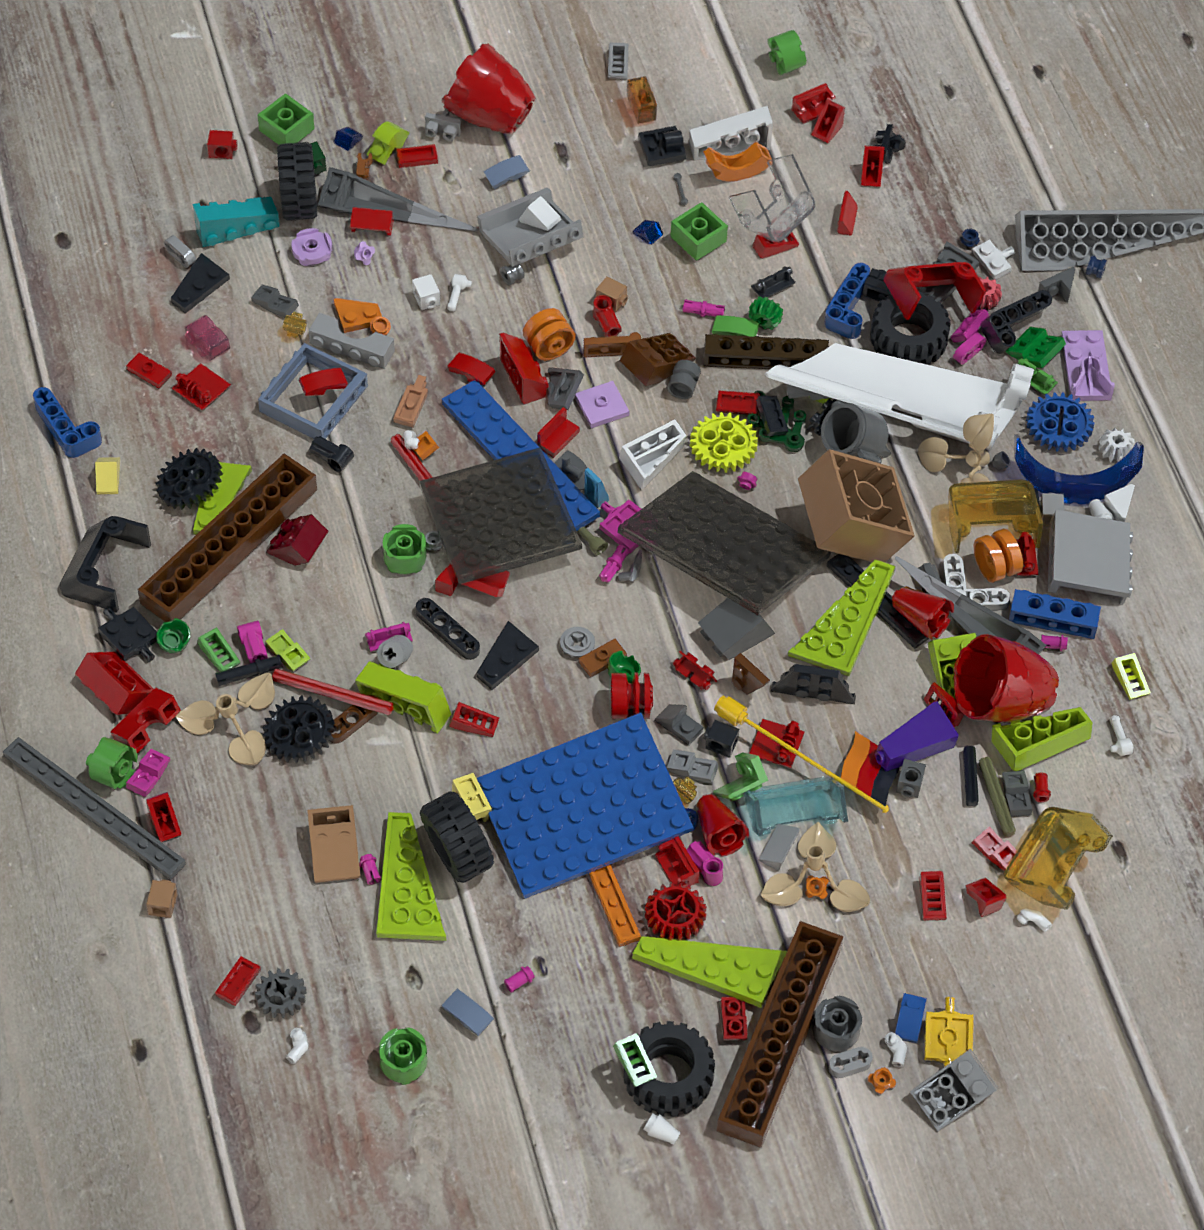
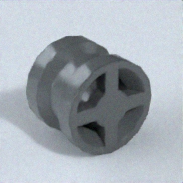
(511, 273)

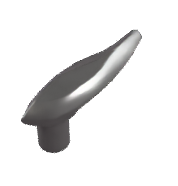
(634, 569)

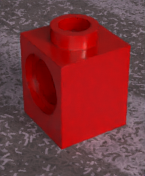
(221, 144)

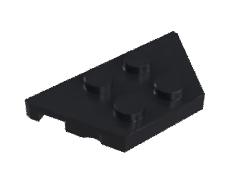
(814, 683)

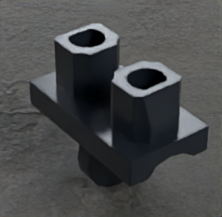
(890, 142)

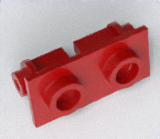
(1028, 553)
(687, 665)

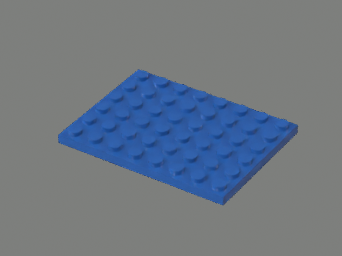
(584, 805)

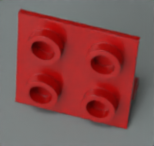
(200, 386)
(772, 751)

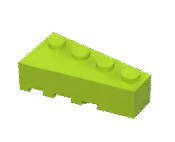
(408, 694)
(1040, 738)

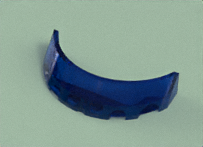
(1078, 488)

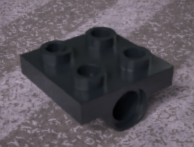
(662, 145)

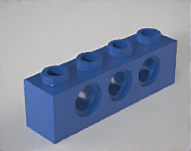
(1062, 621)

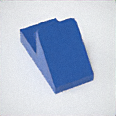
(910, 1017)

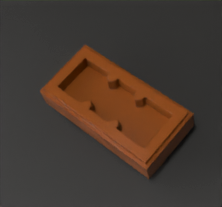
(597, 660)

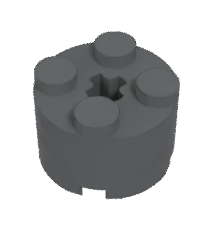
(837, 1023)

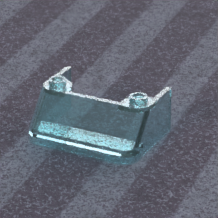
(796, 802)

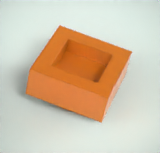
(426, 445)

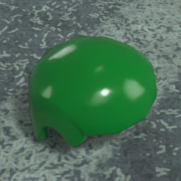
(173, 636)
(622, 664)

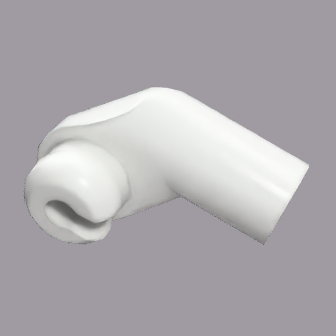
(410, 439)
(300, 1045)
(898, 1047)

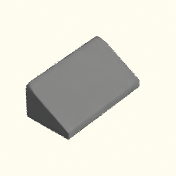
(779, 845)

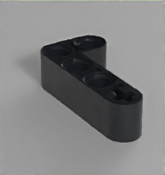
(998, 324)

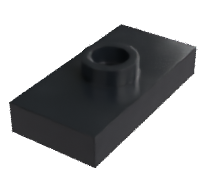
(772, 415)

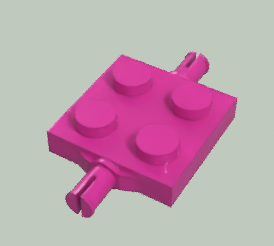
(616, 517)

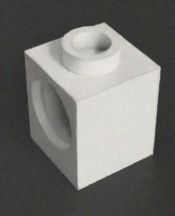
(426, 292)

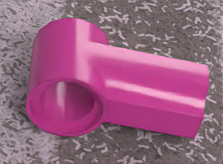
(251, 636)
(706, 862)

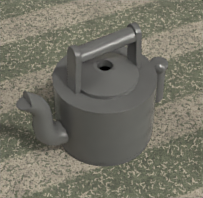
(855, 431)

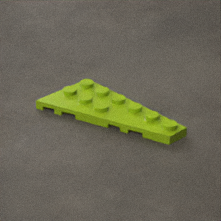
(844, 627)
(729, 969)

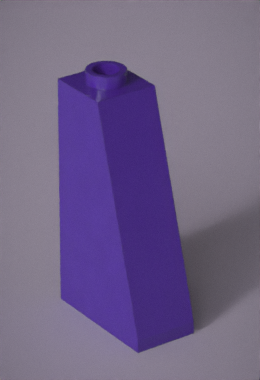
(917, 739)

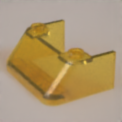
(993, 503)

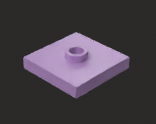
(602, 404)

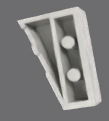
(652, 452)

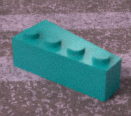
(234, 220)

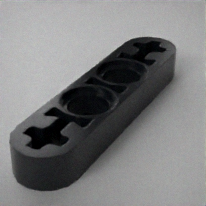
(449, 627)

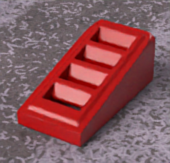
(765, 249)
(446, 581)
(947, 700)
(465, 725)
(932, 881)

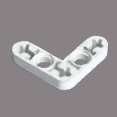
(959, 574)

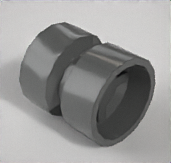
(684, 379)

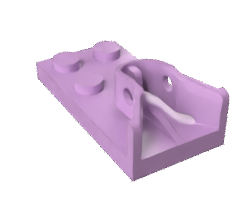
(1087, 365)

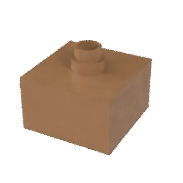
(855, 507)

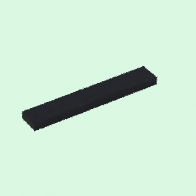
(849, 573)

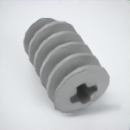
(394, 651)

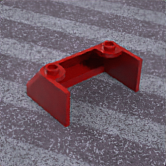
(904, 280)

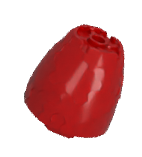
(489, 92)
(1003, 680)

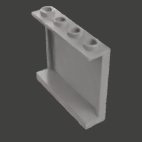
(523, 242)
(1090, 554)

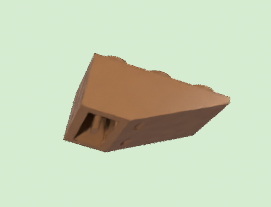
(333, 844)

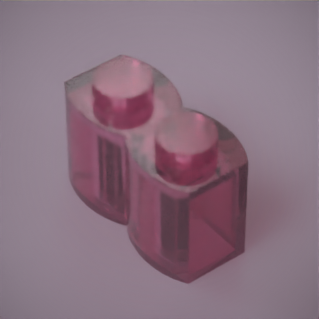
(207, 338)

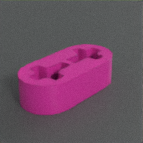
(969, 348)

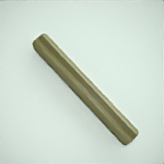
(997, 797)

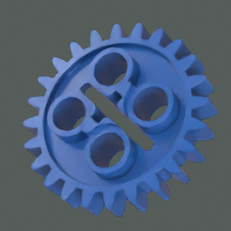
(1044, 421)

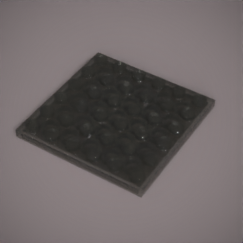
(500, 515)

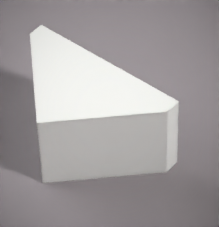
(540, 215)
(1119, 501)

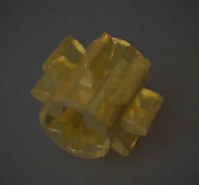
(294, 324)
(685, 789)

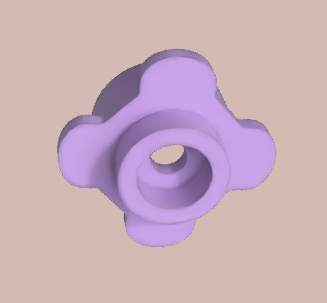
(359, 252)

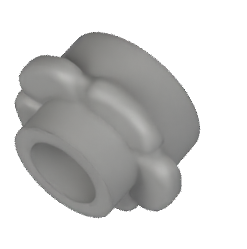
(433, 536)

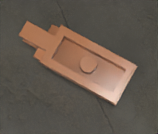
(411, 403)

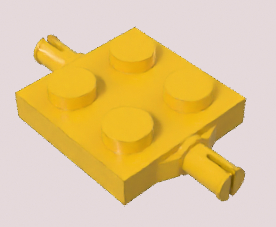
(947, 1034)

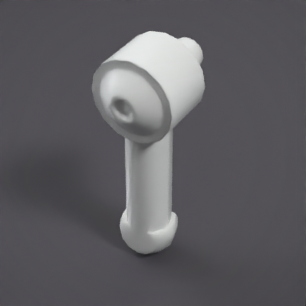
(459, 283)
(1123, 746)

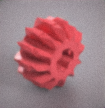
(992, 295)

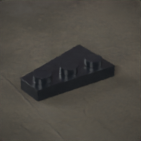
(199, 283)
(506, 656)

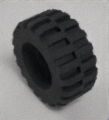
(297, 181)
(919, 348)
(456, 837)
(681, 1095)

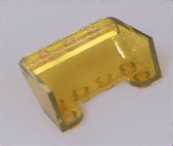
(1053, 852)

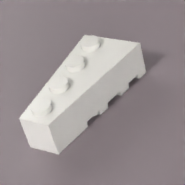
(733, 134)

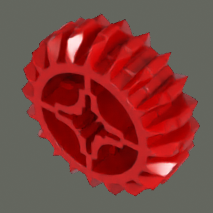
(682, 921)

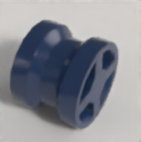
(1096, 267)

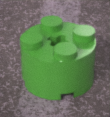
(786, 52)
(404, 549)
(111, 763)
(403, 1055)

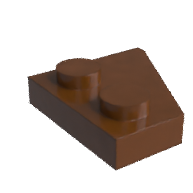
(747, 676)

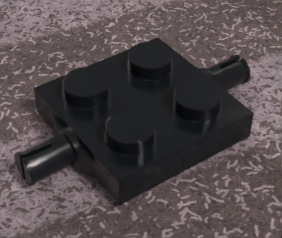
(128, 634)

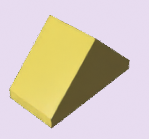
(107, 475)

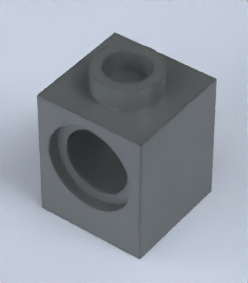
(914, 771)

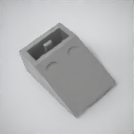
(954, 1089)

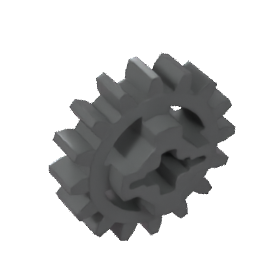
(274, 1000)

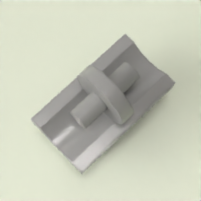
(443, 124)

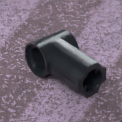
(336, 456)

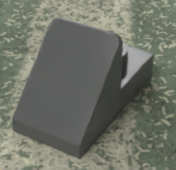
(1059, 283)
(679, 724)

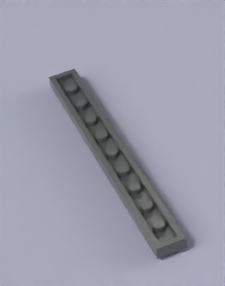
(94, 808)

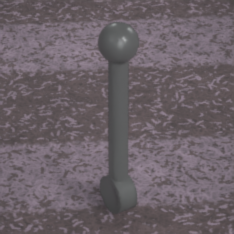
(677, 177)

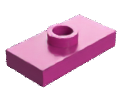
(969, 326)

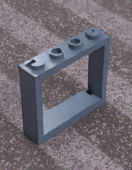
(357, 384)

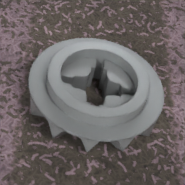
(577, 634)

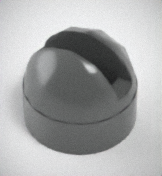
(1001, 460)

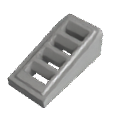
(618, 48)

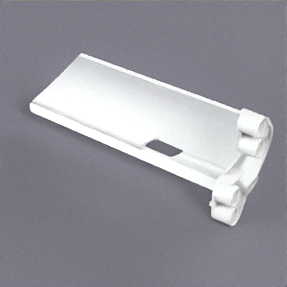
(888, 382)

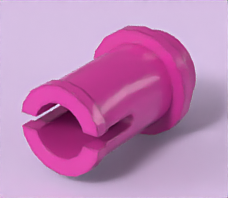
(1055, 642)
(369, 867)
(520, 978)

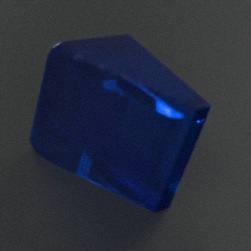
(347, 138)
(648, 231)

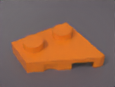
(355, 314)

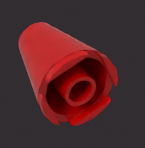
(924, 611)
(720, 826)

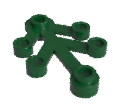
(787, 440)

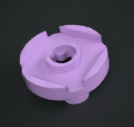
(311, 256)

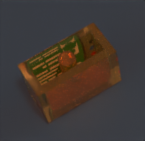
(641, 100)

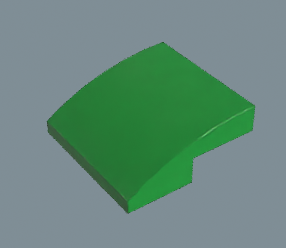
(1036, 346)

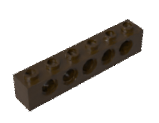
(758, 352)

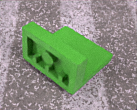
(753, 777)

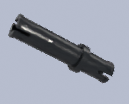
(256, 668)

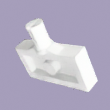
(993, 259)

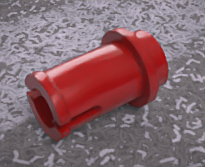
(1041, 791)

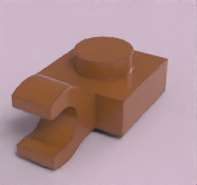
(362, 164)

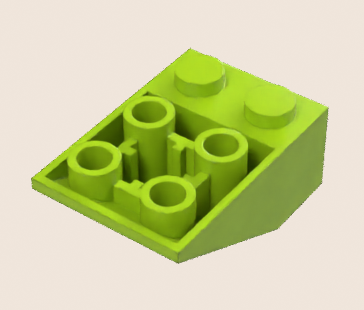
(943, 657)

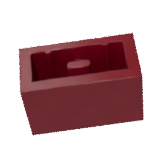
(297, 540)

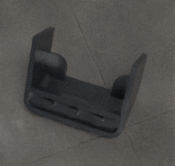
(81, 576)

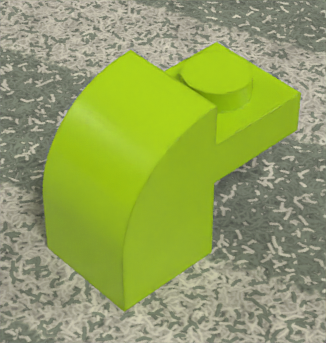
(387, 138)

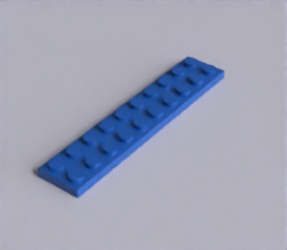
(504, 437)

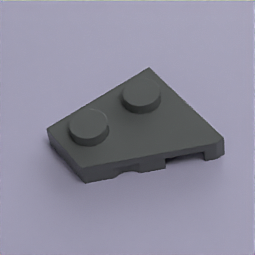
(563, 386)

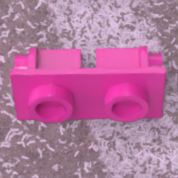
(376, 637)

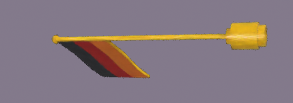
(859, 771)

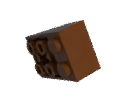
(654, 357)

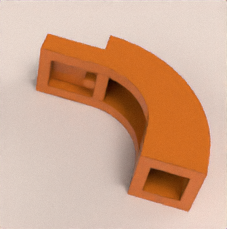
(738, 166)

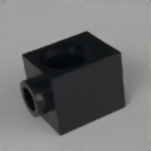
(721, 738)

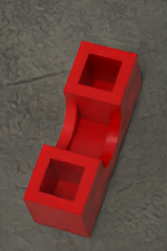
(154, 708)

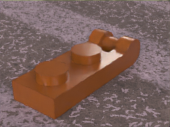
(607, 345)

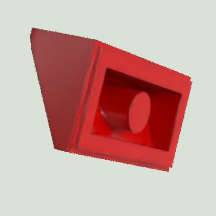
(847, 215)

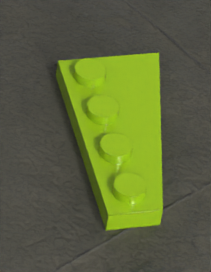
(231, 484)

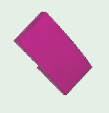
(149, 772)

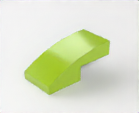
(290, 653)

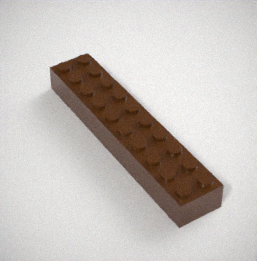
(227, 539)
(780, 1034)

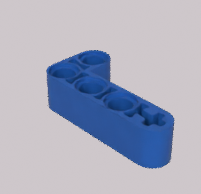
(839, 313)
(71, 439)

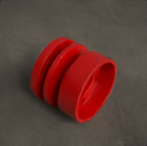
(630, 695)

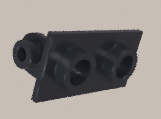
(774, 283)
(817, 419)

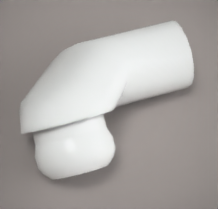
(1035, 916)

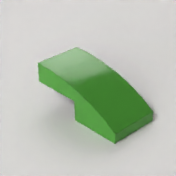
(734, 326)

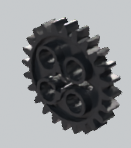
(189, 478)
(298, 729)

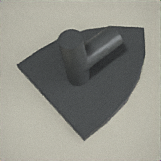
(573, 468)

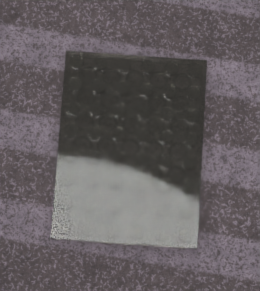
(724, 542)

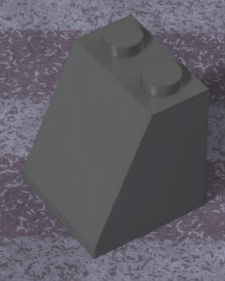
(734, 629)

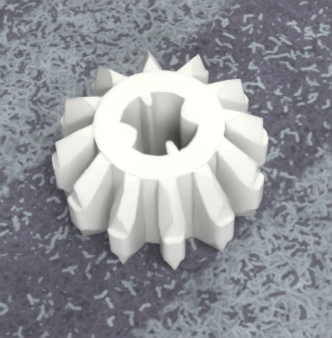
(1115, 444)

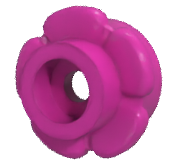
(747, 480)

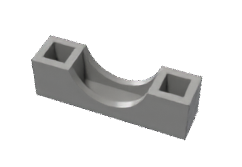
(374, 349)

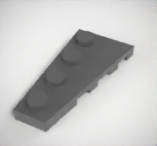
(949, 255)

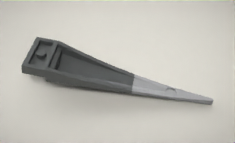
(345, 190)
(972, 615)

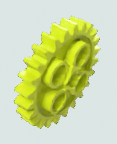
(723, 442)

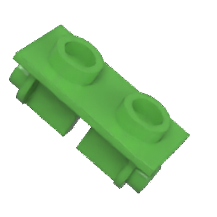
(1040, 380)

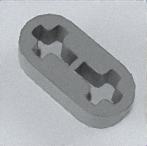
(179, 251)
(849, 1061)

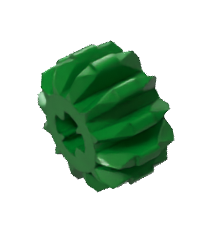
(765, 312)

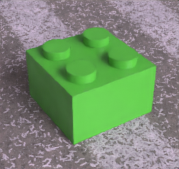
(286, 121)
(699, 231)

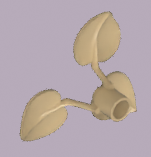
(977, 431)
(247, 748)
(815, 847)

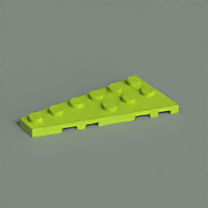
(406, 893)

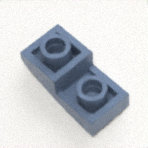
(506, 170)
(467, 1012)

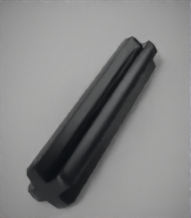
(970, 775)

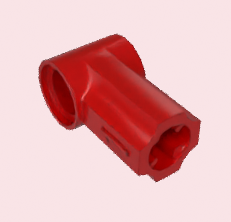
(605, 316)

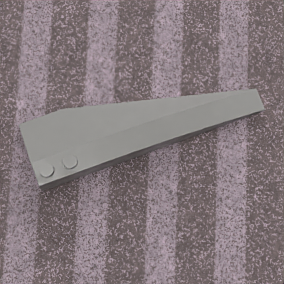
(1070, 237)

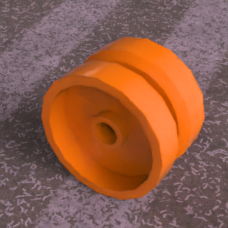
(549, 334)
(998, 555)

